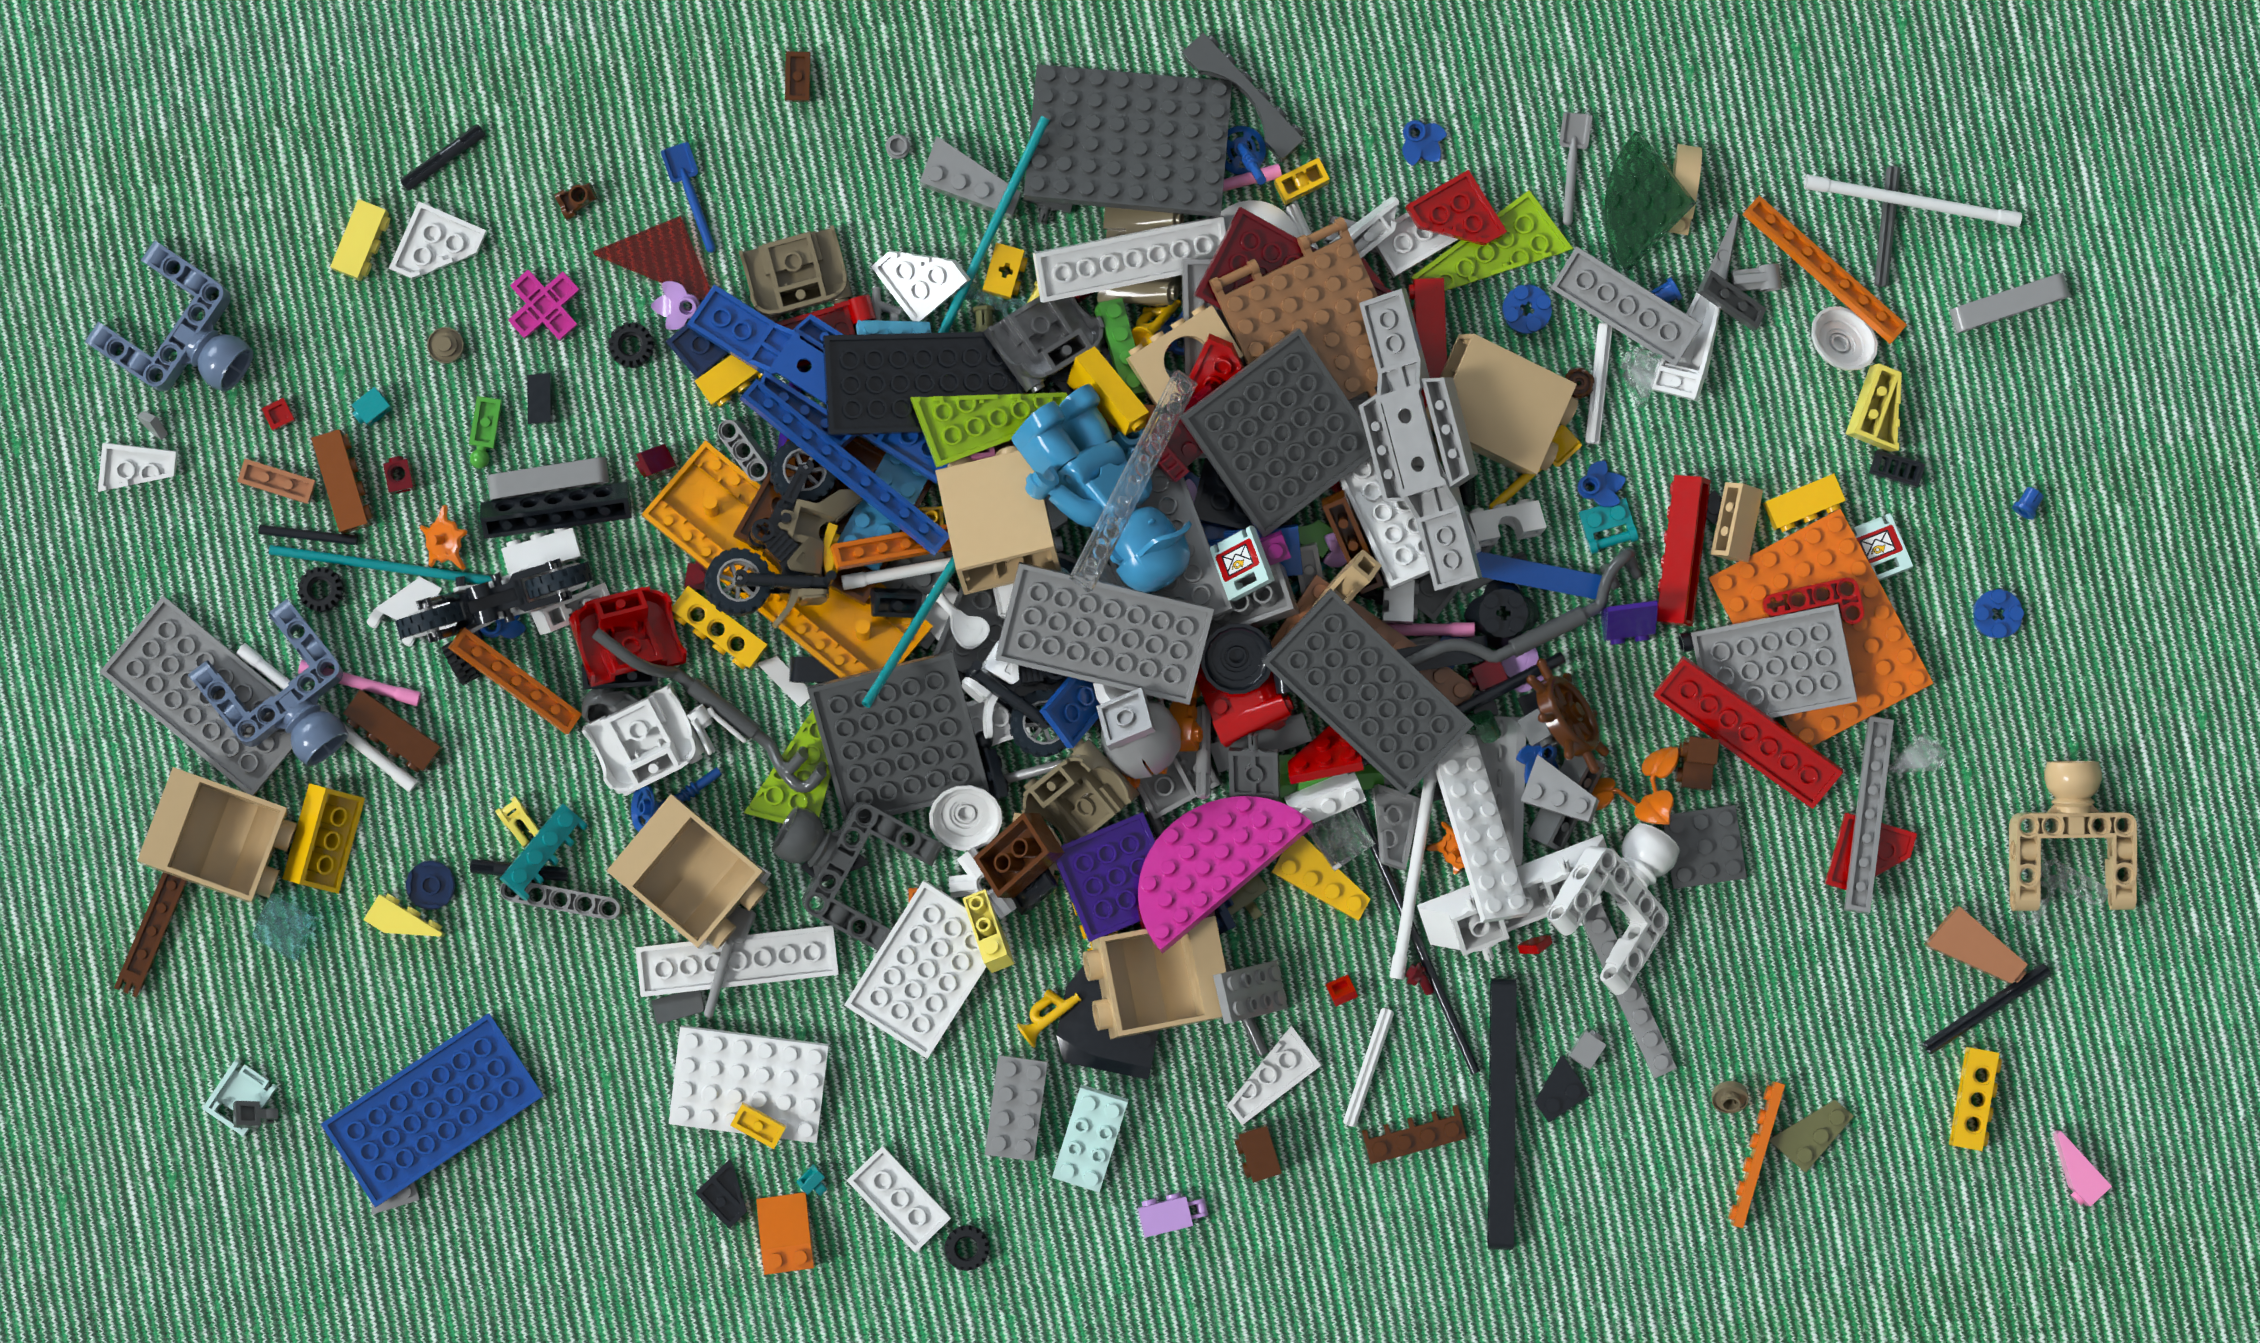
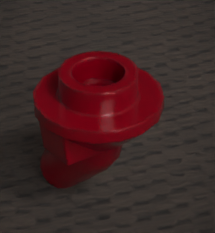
(1416, 975)

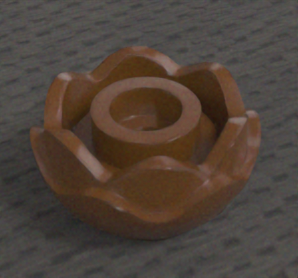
(1586, 380)

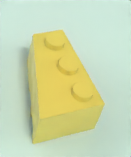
(1877, 409)

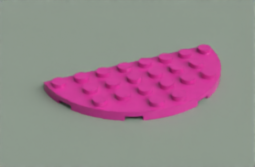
(1209, 858)

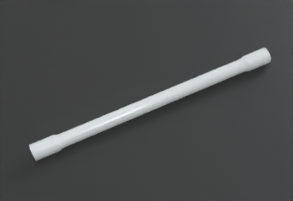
(1999, 216)
(862, 579)
(398, 774)
(1400, 956)

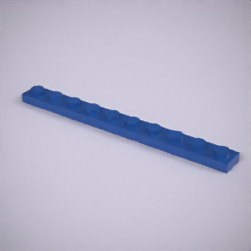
(845, 467)

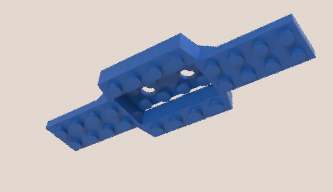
(778, 350)

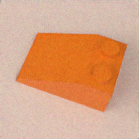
(785, 1233)

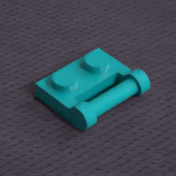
(1605, 518)

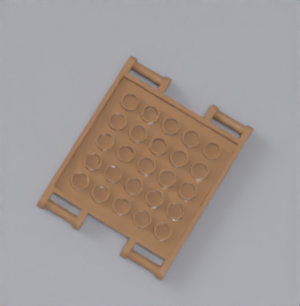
(1313, 294)

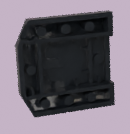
(1088, 1047)

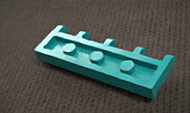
(541, 850)

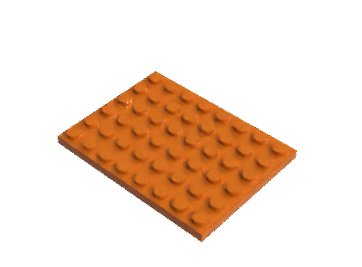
(1878, 646)

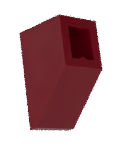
(655, 462)

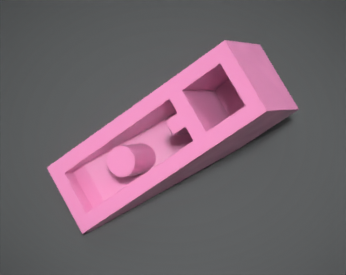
(2080, 1174)

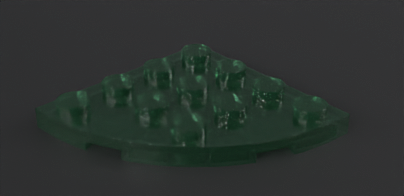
(1641, 201)

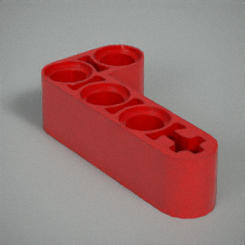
(1811, 601)

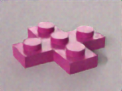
(544, 305)

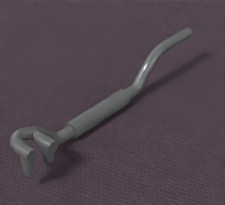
(1546, 631)
(727, 711)

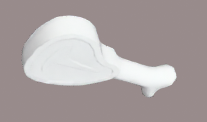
(967, 630)

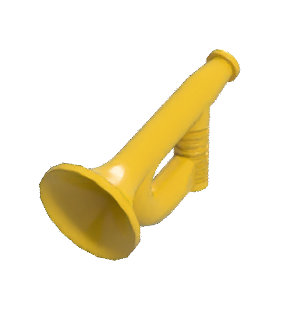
(1145, 330)
(1031, 1031)

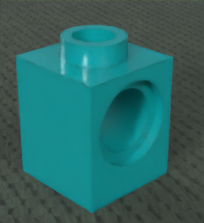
(371, 407)

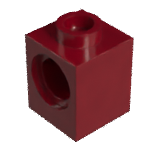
(407, 483)
(1486, 674)

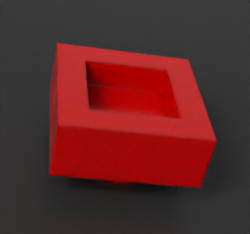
(278, 414)
(1341, 990)

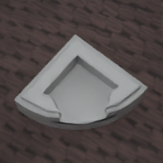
(152, 424)

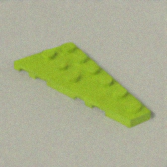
(1528, 239)
(973, 423)
(775, 797)

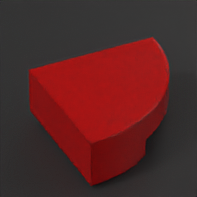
(1535, 945)

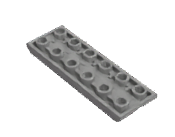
(1507, 779)

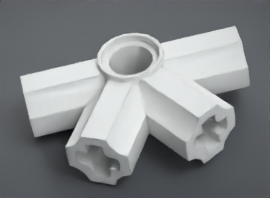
(971, 883)

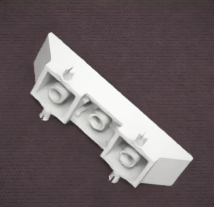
(1454, 918)

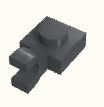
(249, 1115)

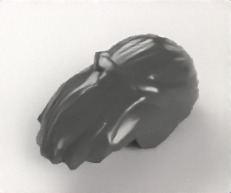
(605, 702)

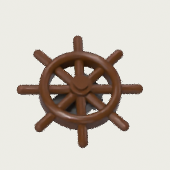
(1563, 718)

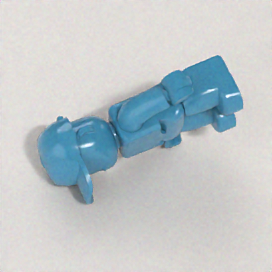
(1079, 469)

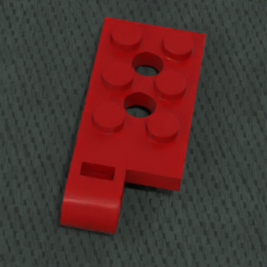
(841, 316)

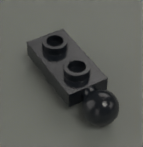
(992, 765)

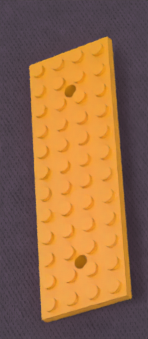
(700, 516)

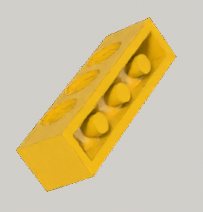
(691, 600)
(1964, 1109)

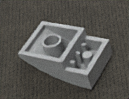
(1171, 790)

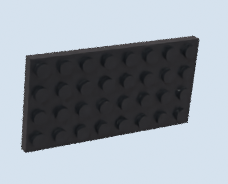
(876, 375)

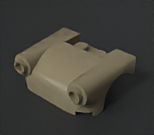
(796, 273)
(1152, 293)
(1079, 792)

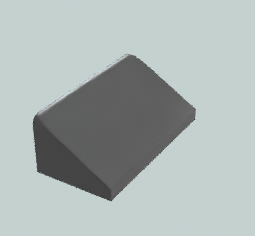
(678, 1006)

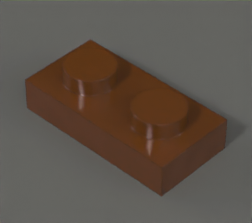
(797, 76)

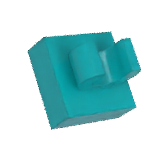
(812, 1180)

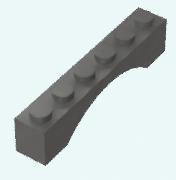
(1209, 60)

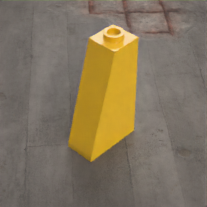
(1117, 400)

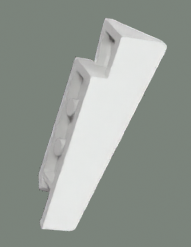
(1374, 227)

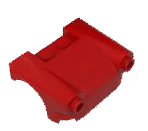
(634, 618)
(1245, 713)

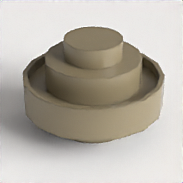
(445, 345)
(1729, 1097)

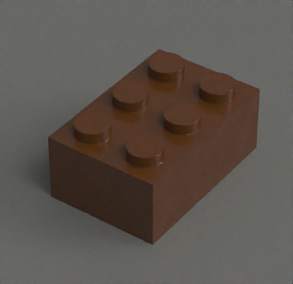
(1018, 855)

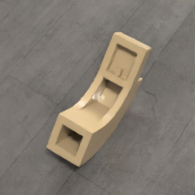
(1687, 170)
(1353, 577)

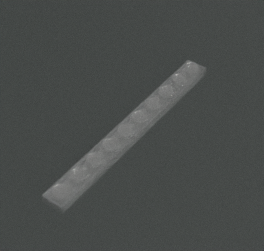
(1133, 481)

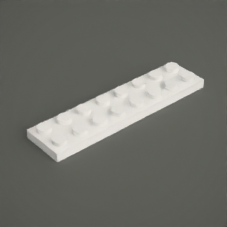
(1125, 258)
(1480, 833)
(755, 961)

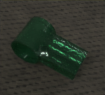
(1484, 726)

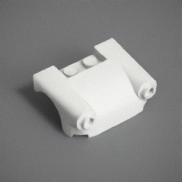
(644, 741)

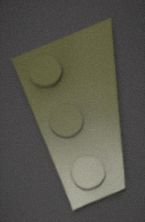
(1812, 1135)

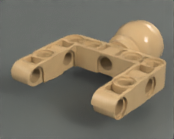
(2072, 817)

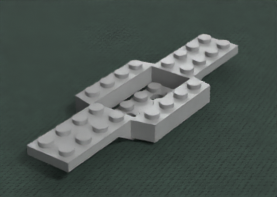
(1396, 444)

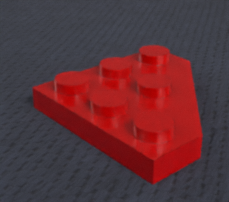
(1458, 211)
(1215, 363)
(1323, 758)
(1894, 847)

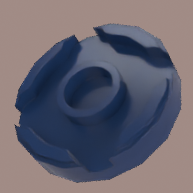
(430, 885)

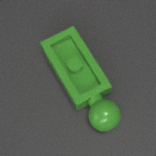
(484, 429)

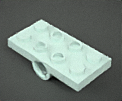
(1090, 1138)

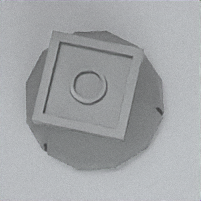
(1138, 730)

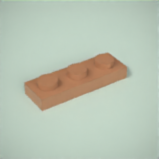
(276, 481)

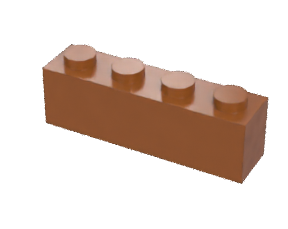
(341, 481)

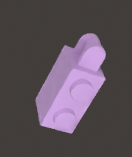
(1169, 1214)

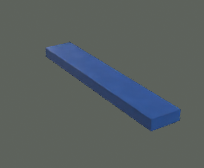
(1538, 575)

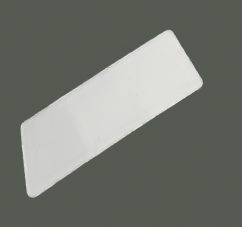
(780, 675)

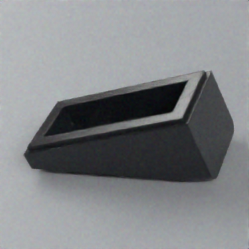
(1919, 468)

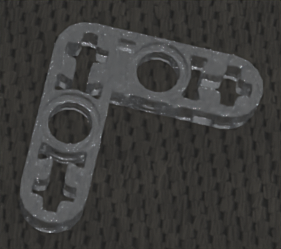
(2060, 881)

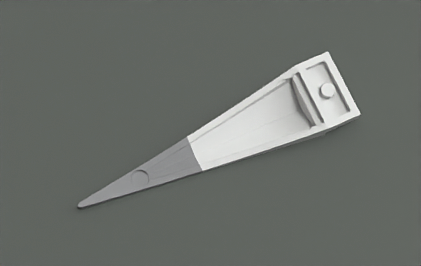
(1691, 371)

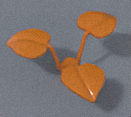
(1653, 807)

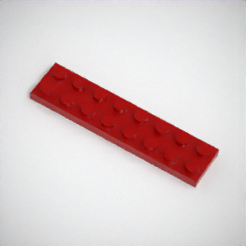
(1748, 732)

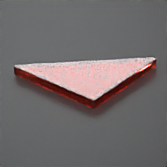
(660, 255)

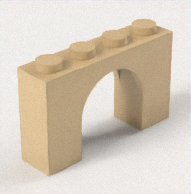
(1149, 360)

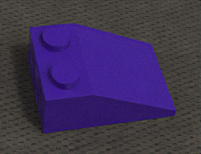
(1629, 621)

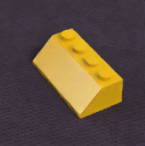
(323, 838)

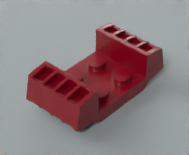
(1182, 447)

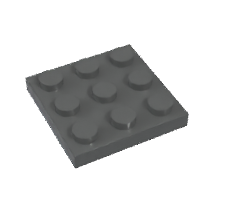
(1707, 845)

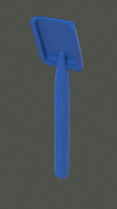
(680, 167)

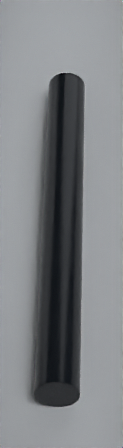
(308, 535)

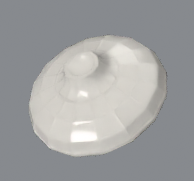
(1843, 339)
(965, 817)

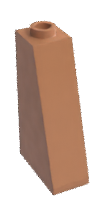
(1975, 946)

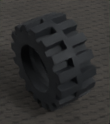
(966, 1263)

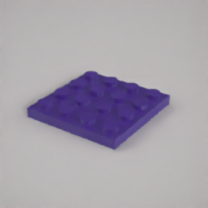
(1105, 874)

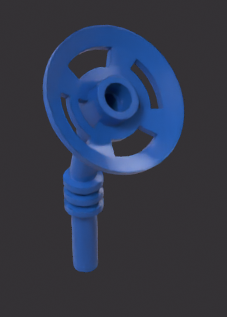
(1251, 158)
(648, 805)

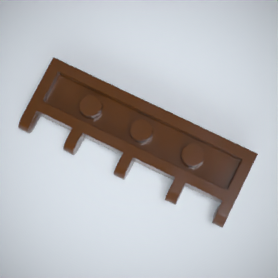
(1415, 1137)

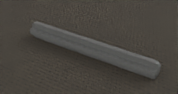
(1886, 229)

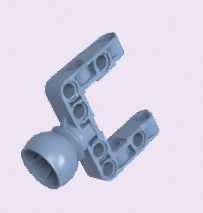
(219, 358)
(312, 731)

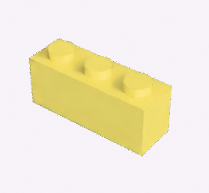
(360, 240)

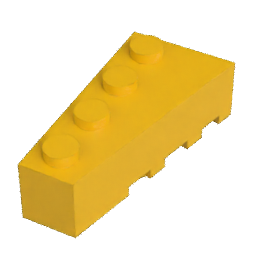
(1309, 871)

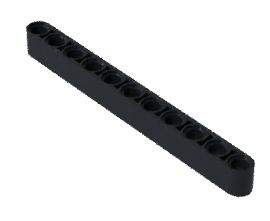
(1501, 1114)

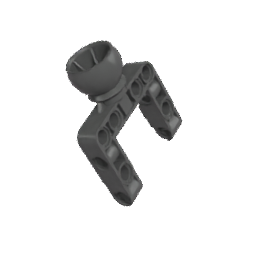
(804, 840)

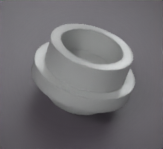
(897, 146)

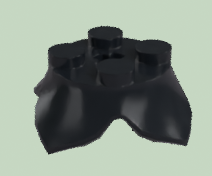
(1497, 594)

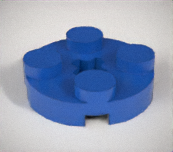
(1539, 303)
(2011, 614)

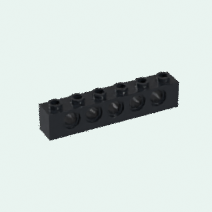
(555, 510)

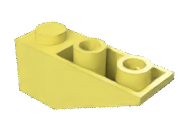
(392, 918)
(988, 931)

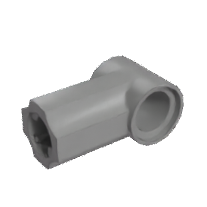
(1762, 278)

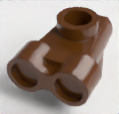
(571, 201)

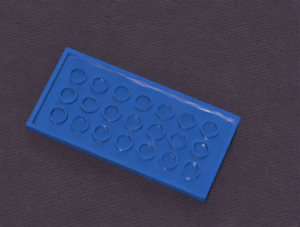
(432, 1110)

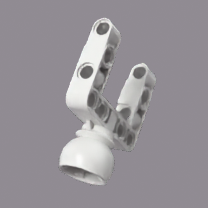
(1646, 856)

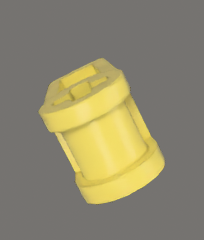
(511, 820)

